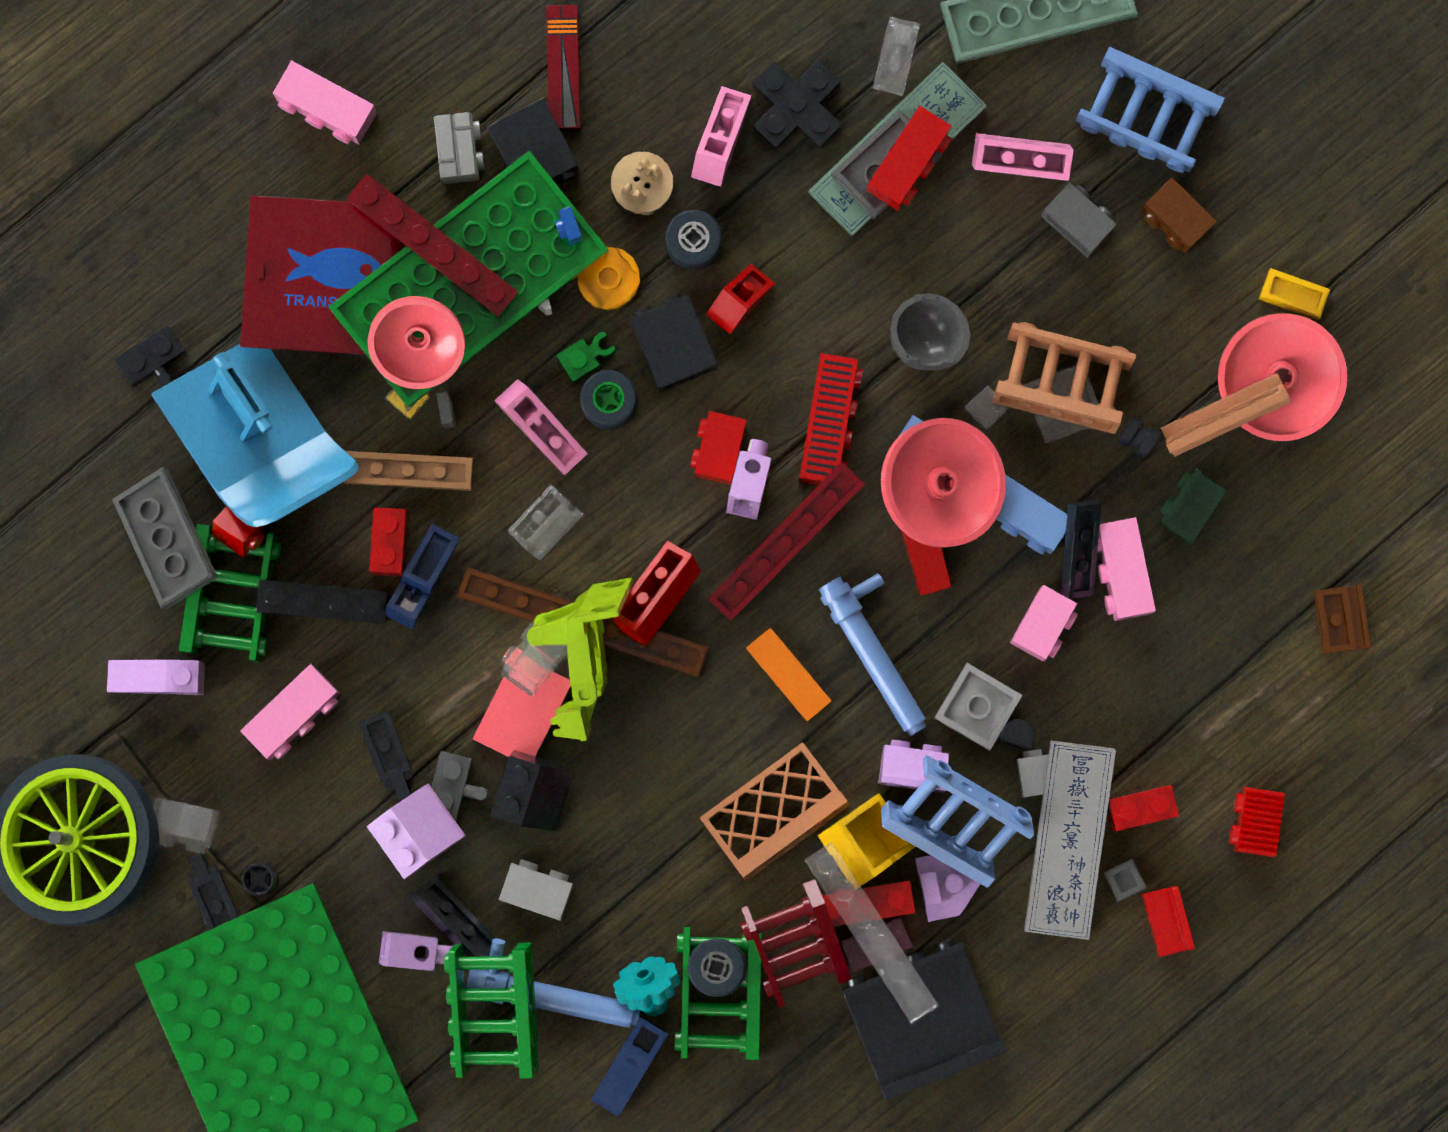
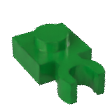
(581, 359)

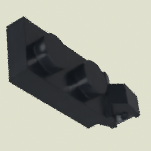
(387, 752)
(211, 893)

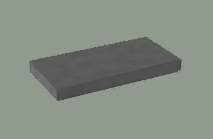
(164, 538)

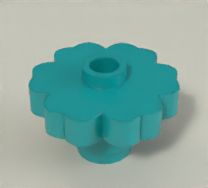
(647, 985)

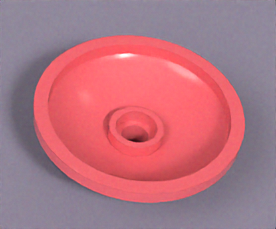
(413, 360)

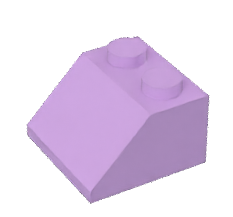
(904, 765)
(416, 831)

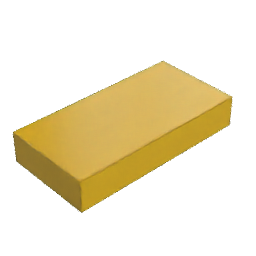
(1294, 294)

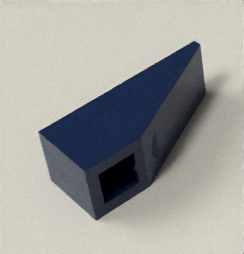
(629, 1065)

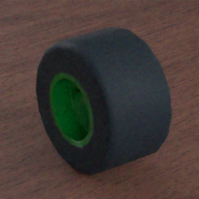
(608, 389)

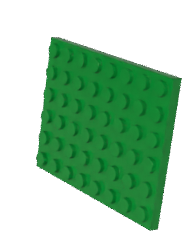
(276, 1026)

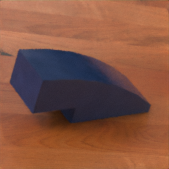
(422, 576)

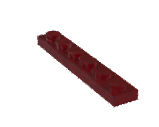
(432, 245)
(786, 540)

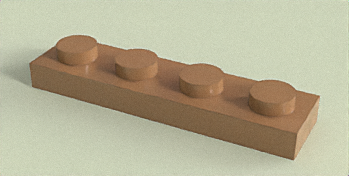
(412, 471)

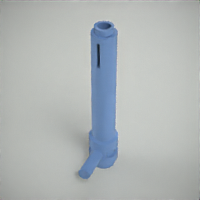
(847, 613)
(557, 998)

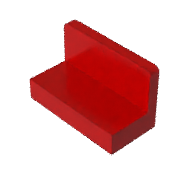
(1168, 921)

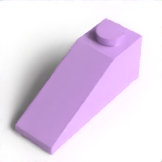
(156, 677)

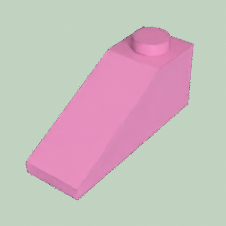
(720, 136)
(541, 426)

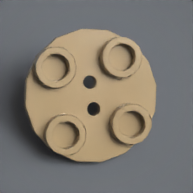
(651, 171)

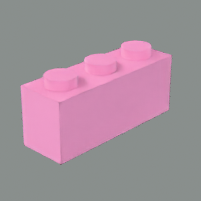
(324, 103)
(1022, 157)
(1124, 570)
(291, 713)

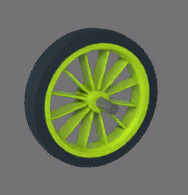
(76, 840)

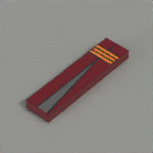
(563, 65)

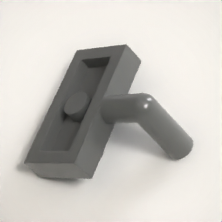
(451, 781)

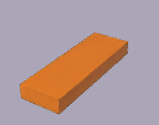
(788, 674)

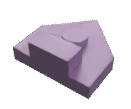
(943, 888)

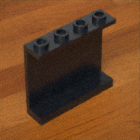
(937, 1044)

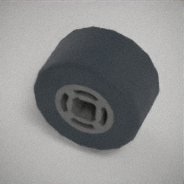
(717, 967)

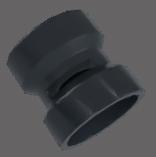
(1140, 438)
(255, 879)

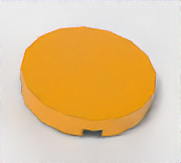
(610, 280)

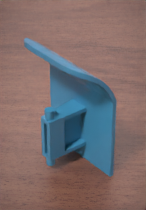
(253, 435)

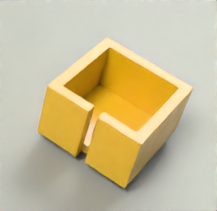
(864, 842)

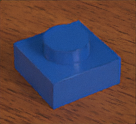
(568, 227)

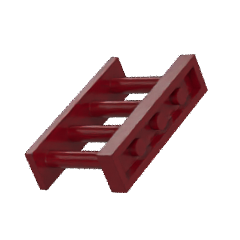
(819, 924)

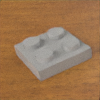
(978, 706)

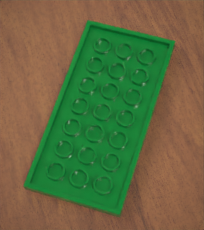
(507, 230)

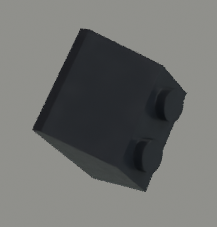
(532, 792)

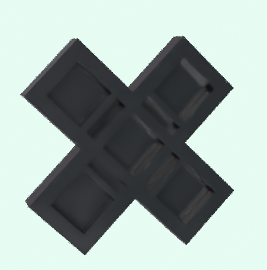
(796, 104)

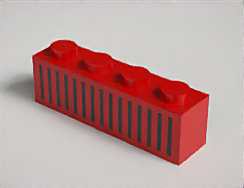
(829, 416)

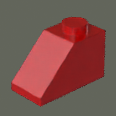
(739, 298)
(235, 533)

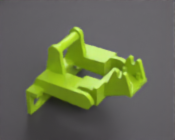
(582, 631)

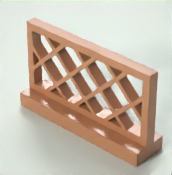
(1225, 414)
(789, 835)

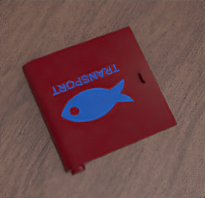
(310, 260)

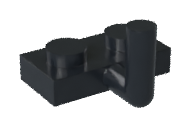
(151, 357)

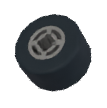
(695, 251)

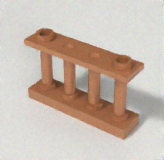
(1043, 400)

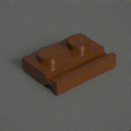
(1342, 619)

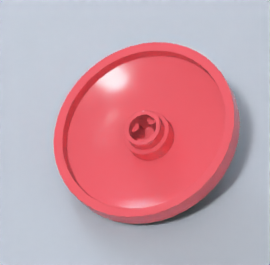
(1306, 362)
(943, 482)

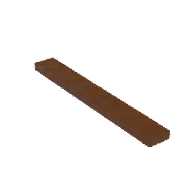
(528, 603)

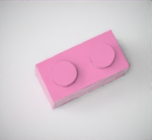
(1044, 623)

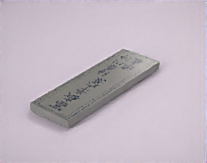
(1069, 839)

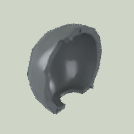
(929, 332)

